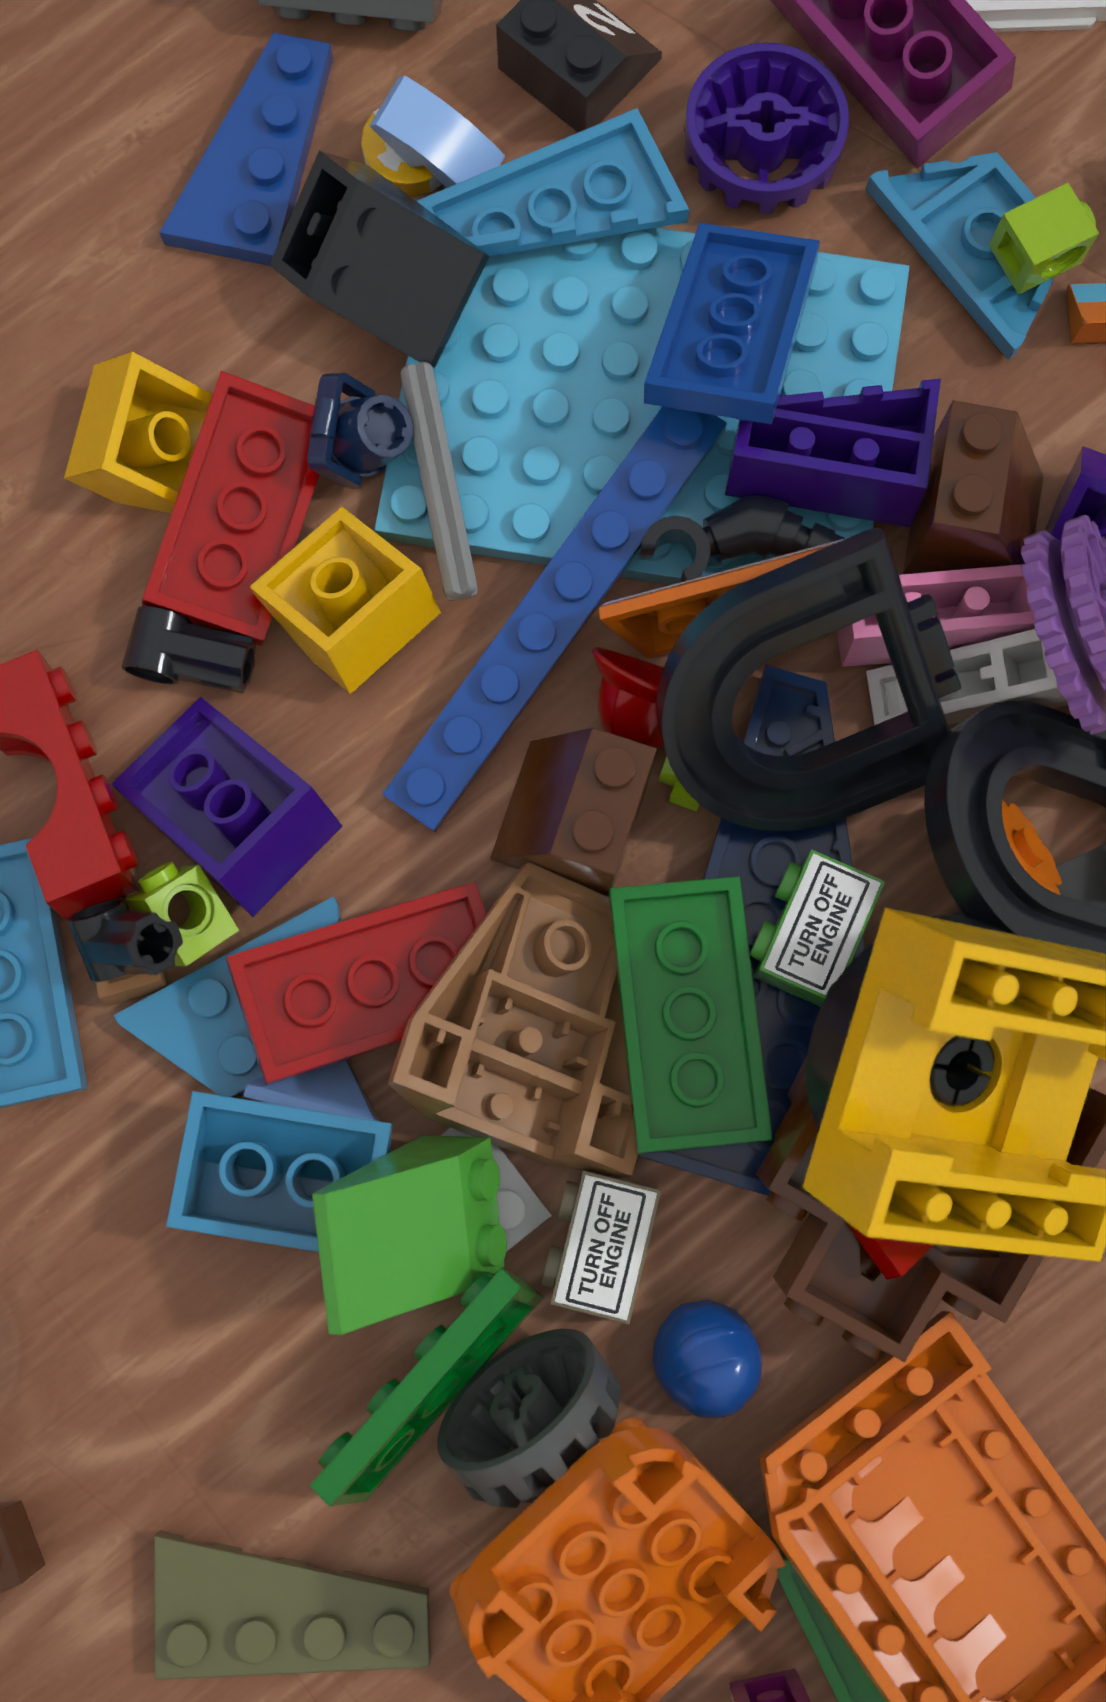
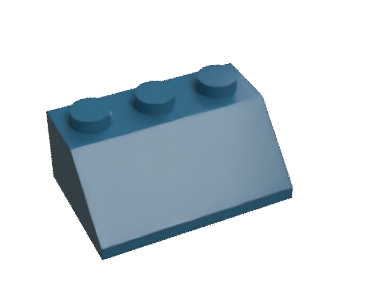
(255, 1164)

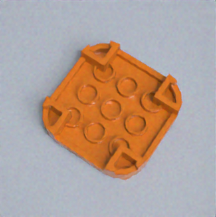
(616, 1576)

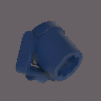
(355, 434)

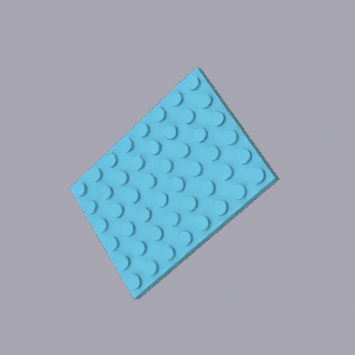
(551, 390)

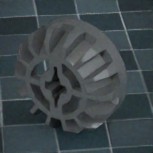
(529, 1417)

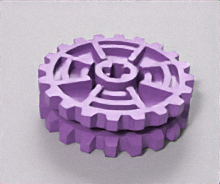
(1070, 613)

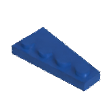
(257, 158)

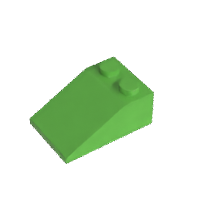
(408, 1230)

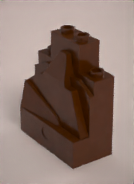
(837, 1280)

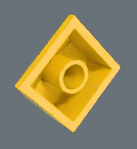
(136, 433)
(347, 598)

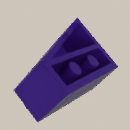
(841, 453)

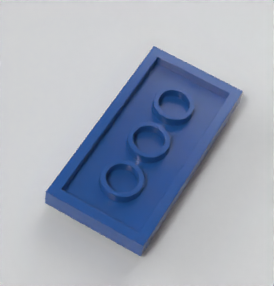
(732, 323)

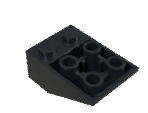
(378, 257)

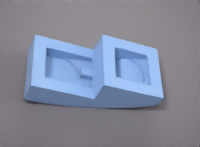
(433, 134)

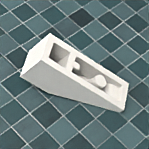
(988, 673)

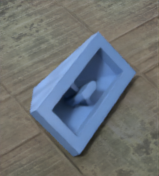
(326, 1090)

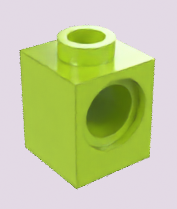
(1044, 237)
(208, 918)

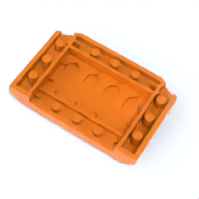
(942, 1534)

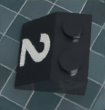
(573, 57)

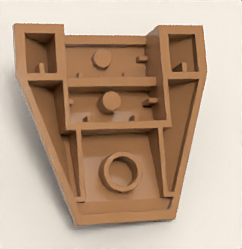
(528, 1032)

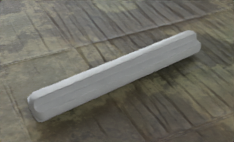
(439, 482)

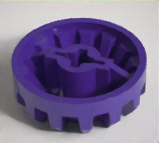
(762, 109)

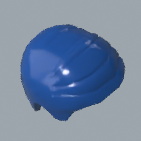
(707, 1359)

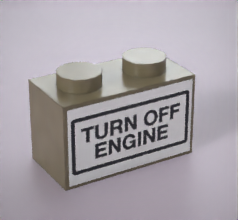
(602, 1247)

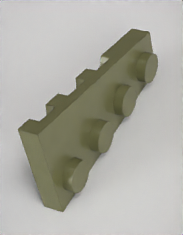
(271, 1616)

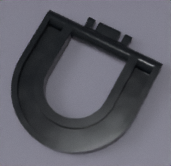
(774, 617)
(967, 824)

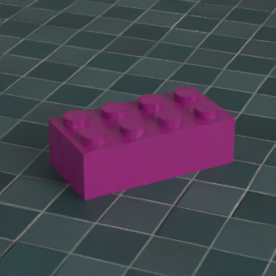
(909, 63)

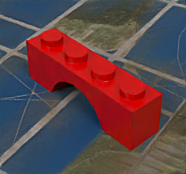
(78, 849)

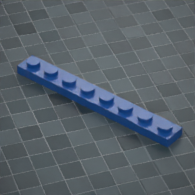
(552, 614)

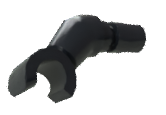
(739, 530)

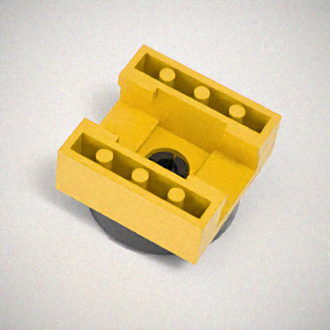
(982, 1134)

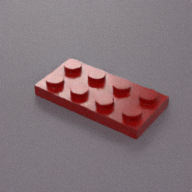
(235, 508)
(348, 982)

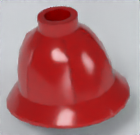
(628, 696)

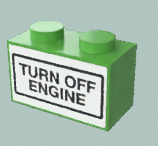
(817, 926)

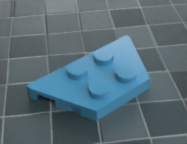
(950, 220)
(200, 1017)

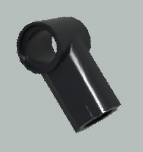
(172, 648)
(123, 940)

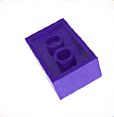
(228, 805)

